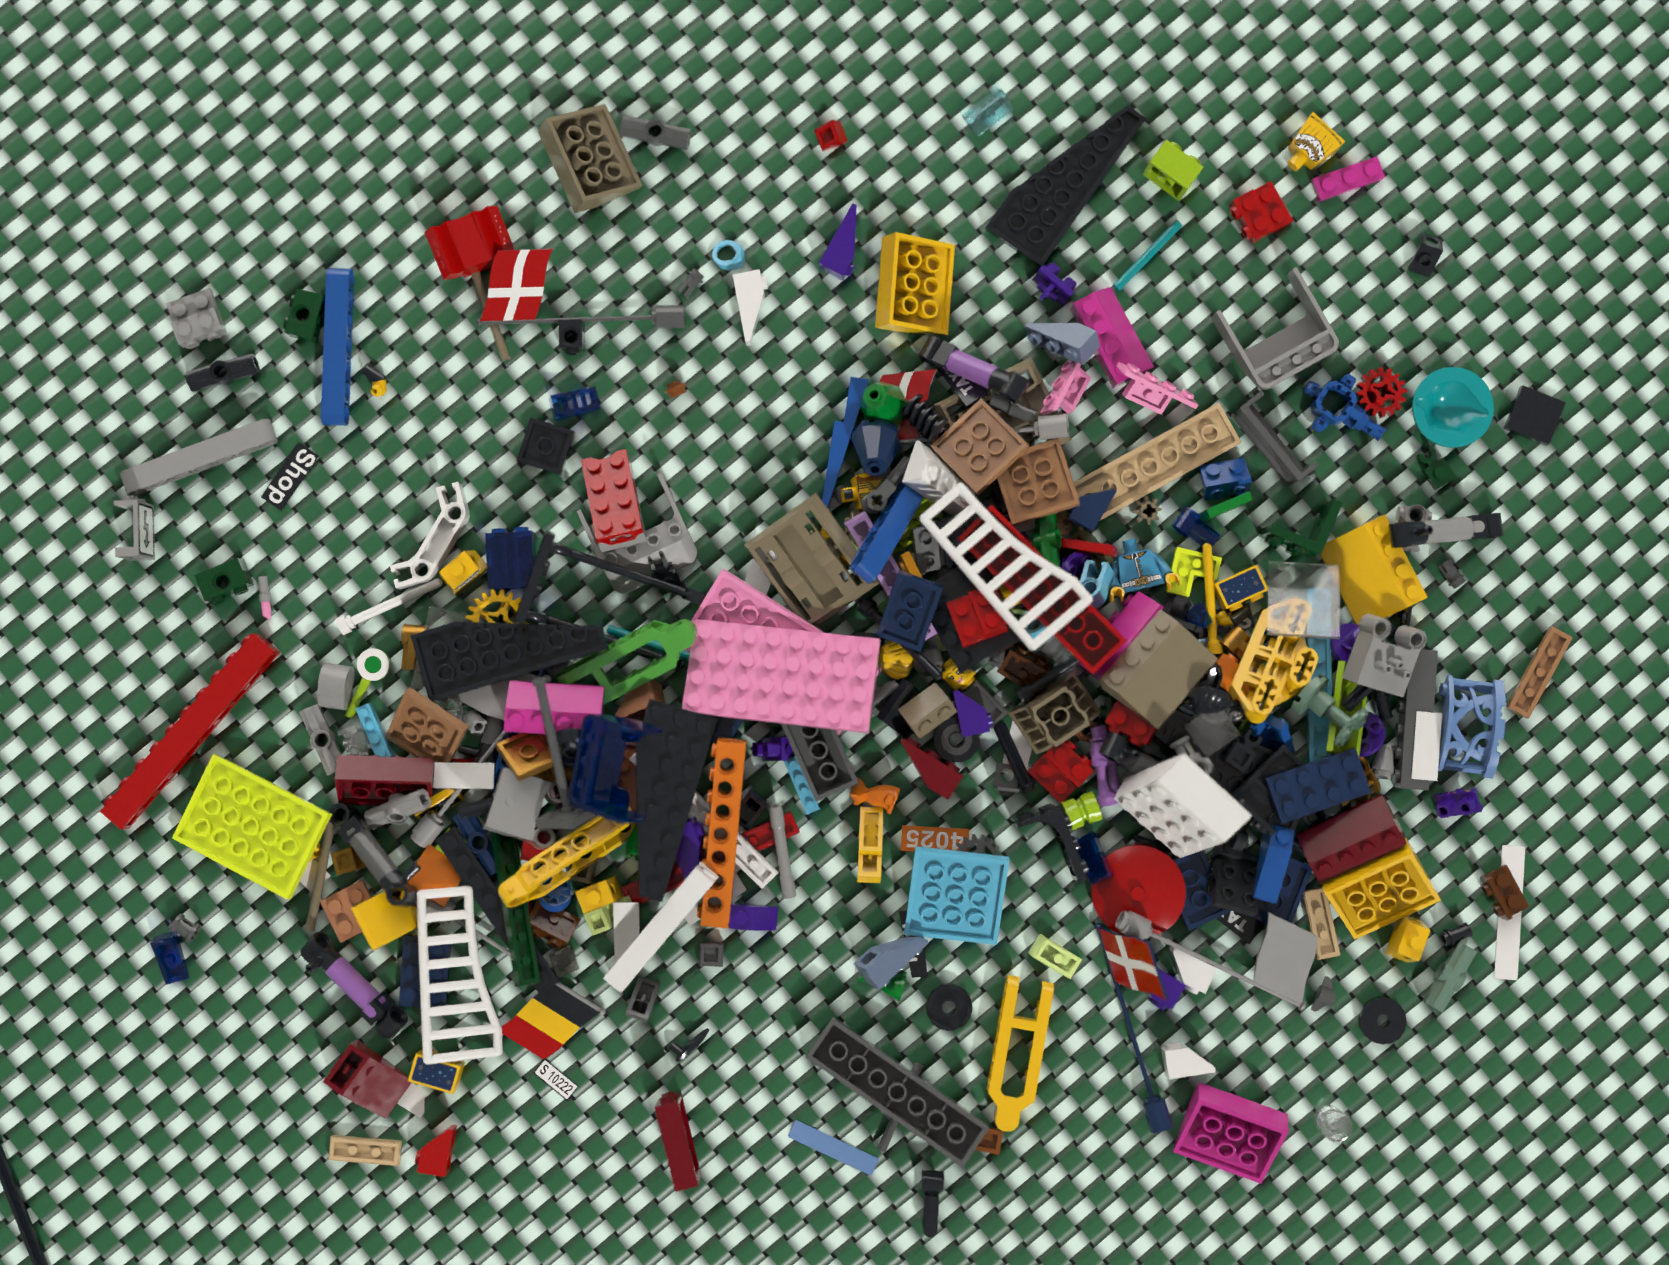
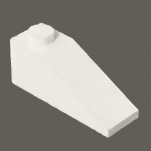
(750, 298)

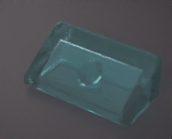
(987, 111)

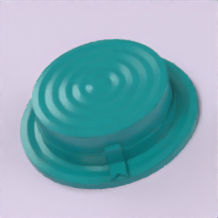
(1452, 407)

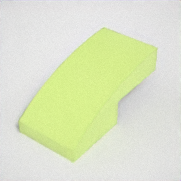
(602, 918)

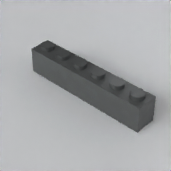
(1417, 697)

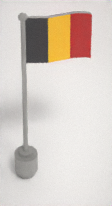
(547, 1018)

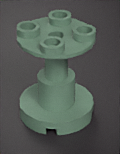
(1322, 704)

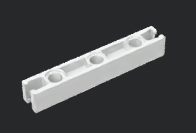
(661, 927)

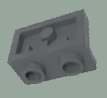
(926, 550)

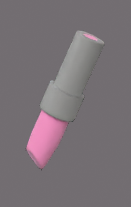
(265, 597)

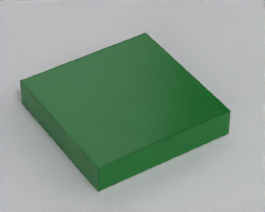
(1226, 506)

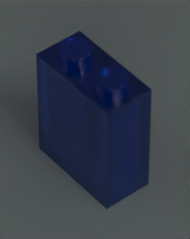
(509, 557)

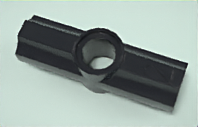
(209, 375)

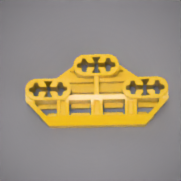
(1278, 675)

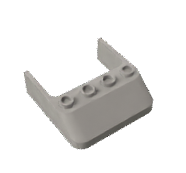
(1288, 349)
(668, 538)

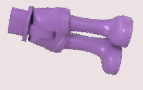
(1105, 768)

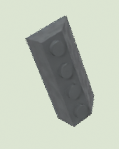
(821, 759)

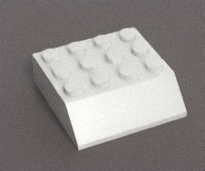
(1181, 806)

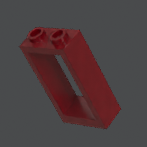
(678, 1141)

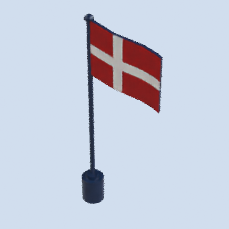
(1135, 967)

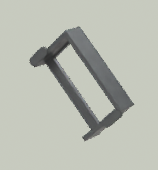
(1269, 443)

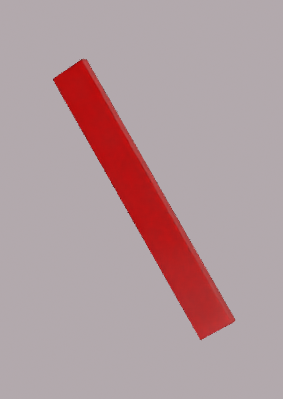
(759, 837)

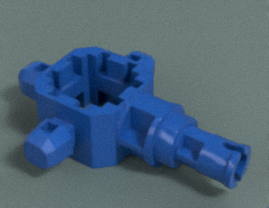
(1351, 415)

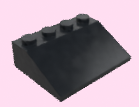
(972, 657)

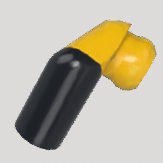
(378, 379)
(1233, 619)

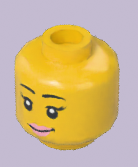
(954, 678)

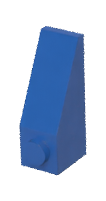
(1272, 863)

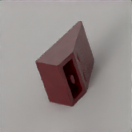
(935, 775)
(368, 1079)

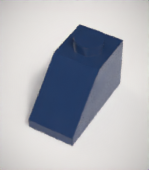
(1090, 509)

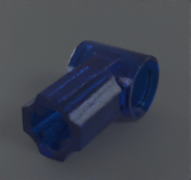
(1191, 525)

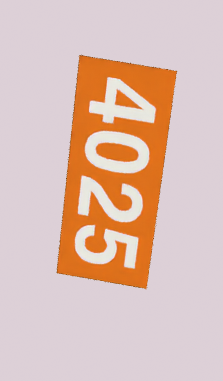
(932, 837)

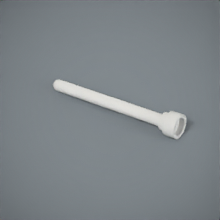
(347, 623)

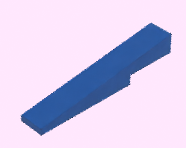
(842, 435)

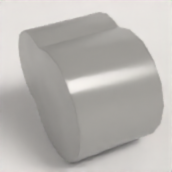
(335, 686)

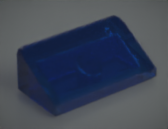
(1094, 857)

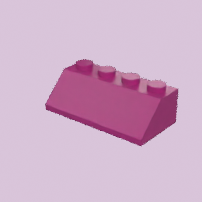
(1115, 334)
(1129, 622)
(567, 703)

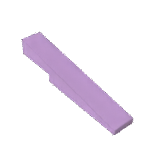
(859, 528)

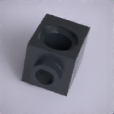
(571, 326)

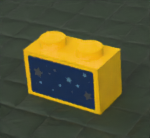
(1240, 587)
(437, 1076)

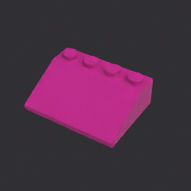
(1231, 1133)

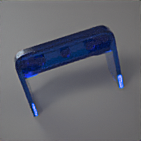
(599, 766)

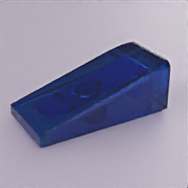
(170, 957)

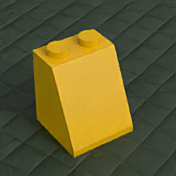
(382, 921)

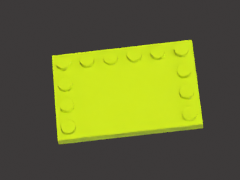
(252, 826)

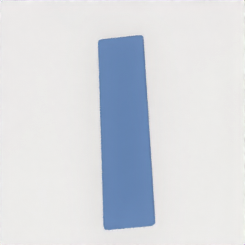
(833, 1147)

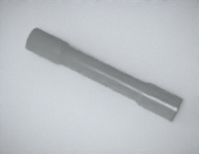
(786, 877)

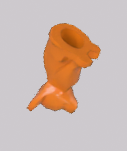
(880, 795)

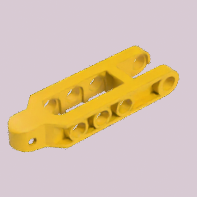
(600, 837)
(1008, 1108)

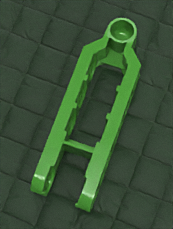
(672, 638)

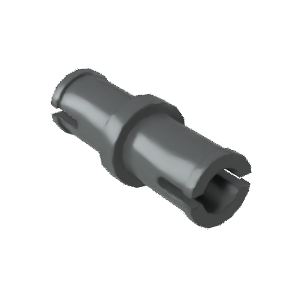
(1012, 409)

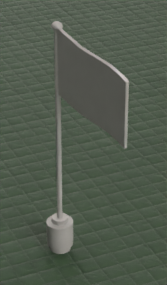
(492, 702)
(1280, 963)

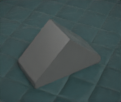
(643, 999)

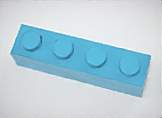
(374, 730)
(801, 786)

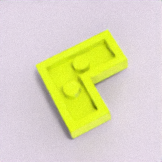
(1187, 565)

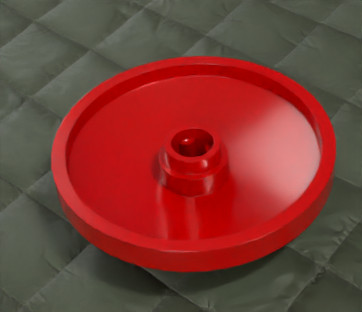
(1143, 883)

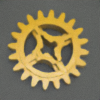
(506, 602)

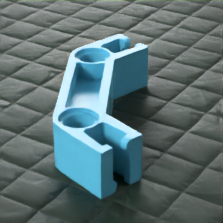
(1101, 585)

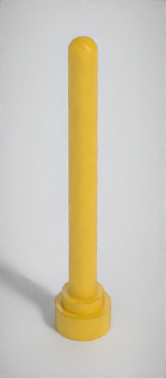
(1213, 644)

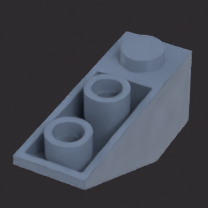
(1066, 339)
(887, 959)

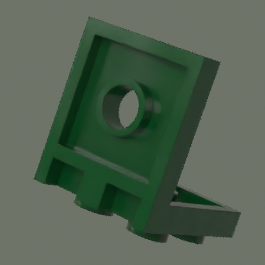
(1297, 544)

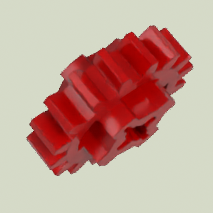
(1390, 394)

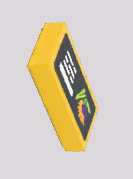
(439, 801)

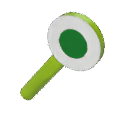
(372, 666)

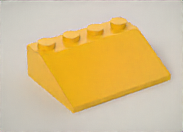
(914, 285)
(1371, 572)
(1381, 891)

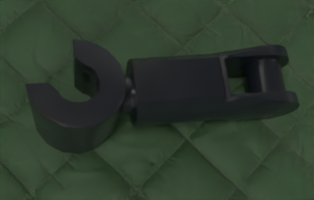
(931, 1186)

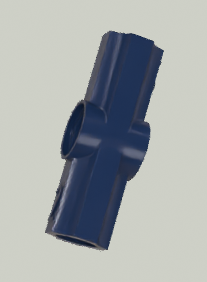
(470, 829)

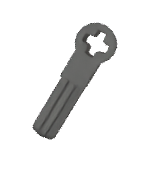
(885, 488)

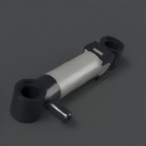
(1446, 530)

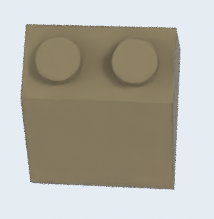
(927, 710)

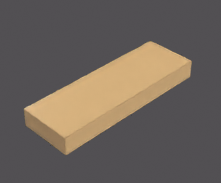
(1321, 922)
(365, 1150)

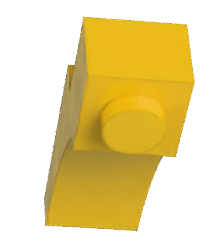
(870, 845)

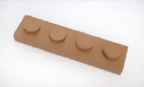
(1539, 672)

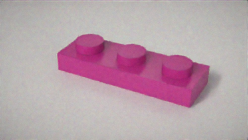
(1347, 179)

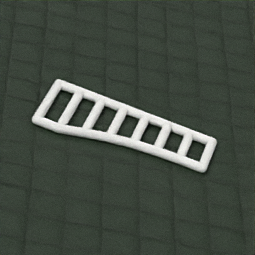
(1026, 555)
(478, 981)

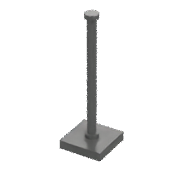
(566, 815)

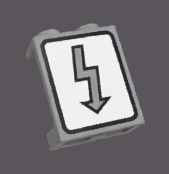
(142, 530)

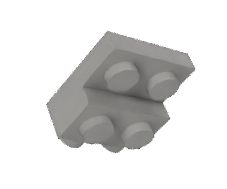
(196, 319)

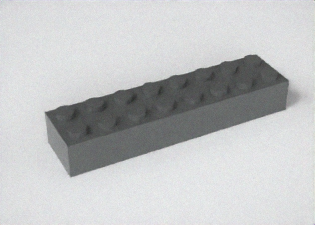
(897, 1091)

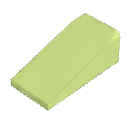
(1054, 956)

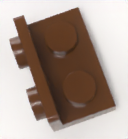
(1024, 666)
(1503, 892)
(553, 926)

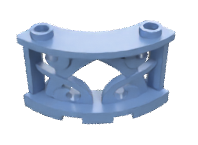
(1493, 701)

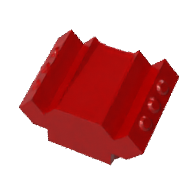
(468, 242)

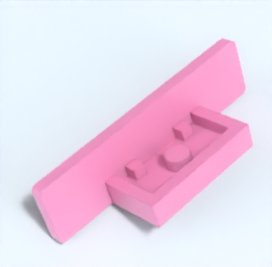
(1066, 389)
(1150, 392)

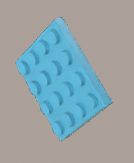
(956, 895)

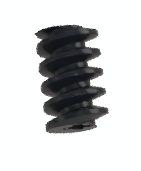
(924, 419)

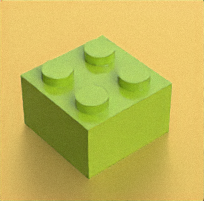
(1173, 170)

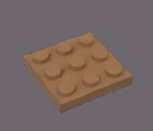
(979, 446)
(1038, 484)
(425, 728)

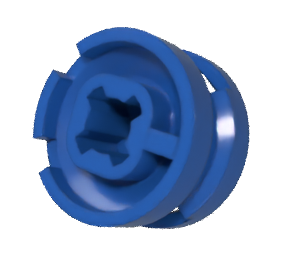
(558, 898)

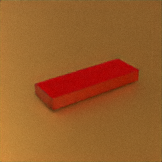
(1089, 547)

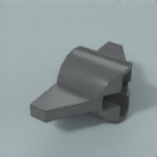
(836, 498)
(1324, 995)

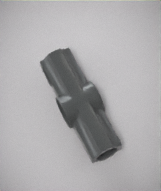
(640, 130)

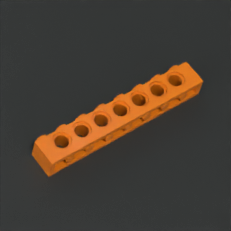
(734, 749)

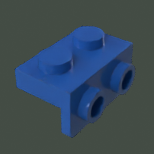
(1225, 478)
(1274, 733)

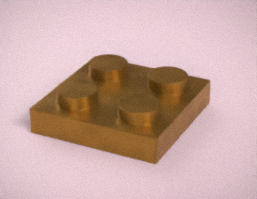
(526, 754)

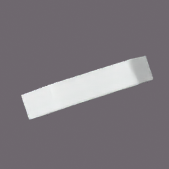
(438, 541)

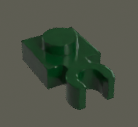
(1438, 471)

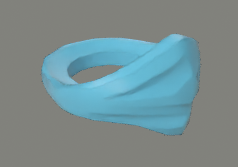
(734, 264)

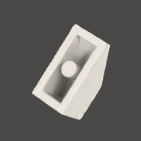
(1192, 971)
(1183, 1062)

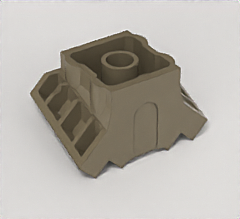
(1055, 713)

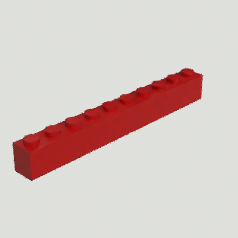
(189, 731)

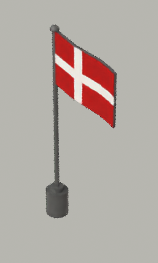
(518, 289)

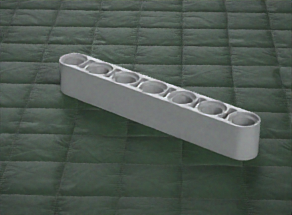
(198, 457)

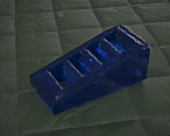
(559, 415)

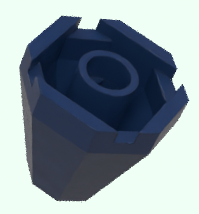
(876, 445)

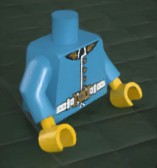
(1139, 571)

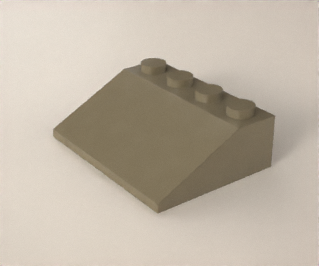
(589, 157)
(1158, 670)

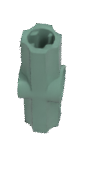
(1450, 976)

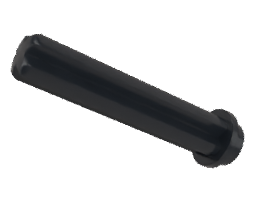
(1014, 758)

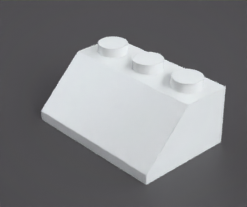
(933, 478)

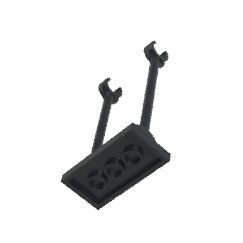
(541, 567)

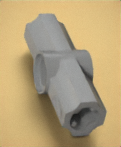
(316, 725)
(397, 808)

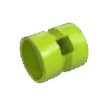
(1083, 810)

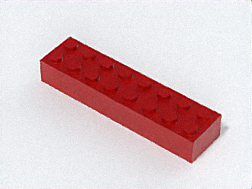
(1086, 635)

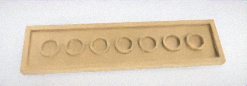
(1161, 459)

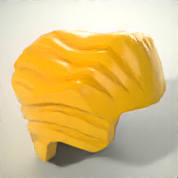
(895, 660)

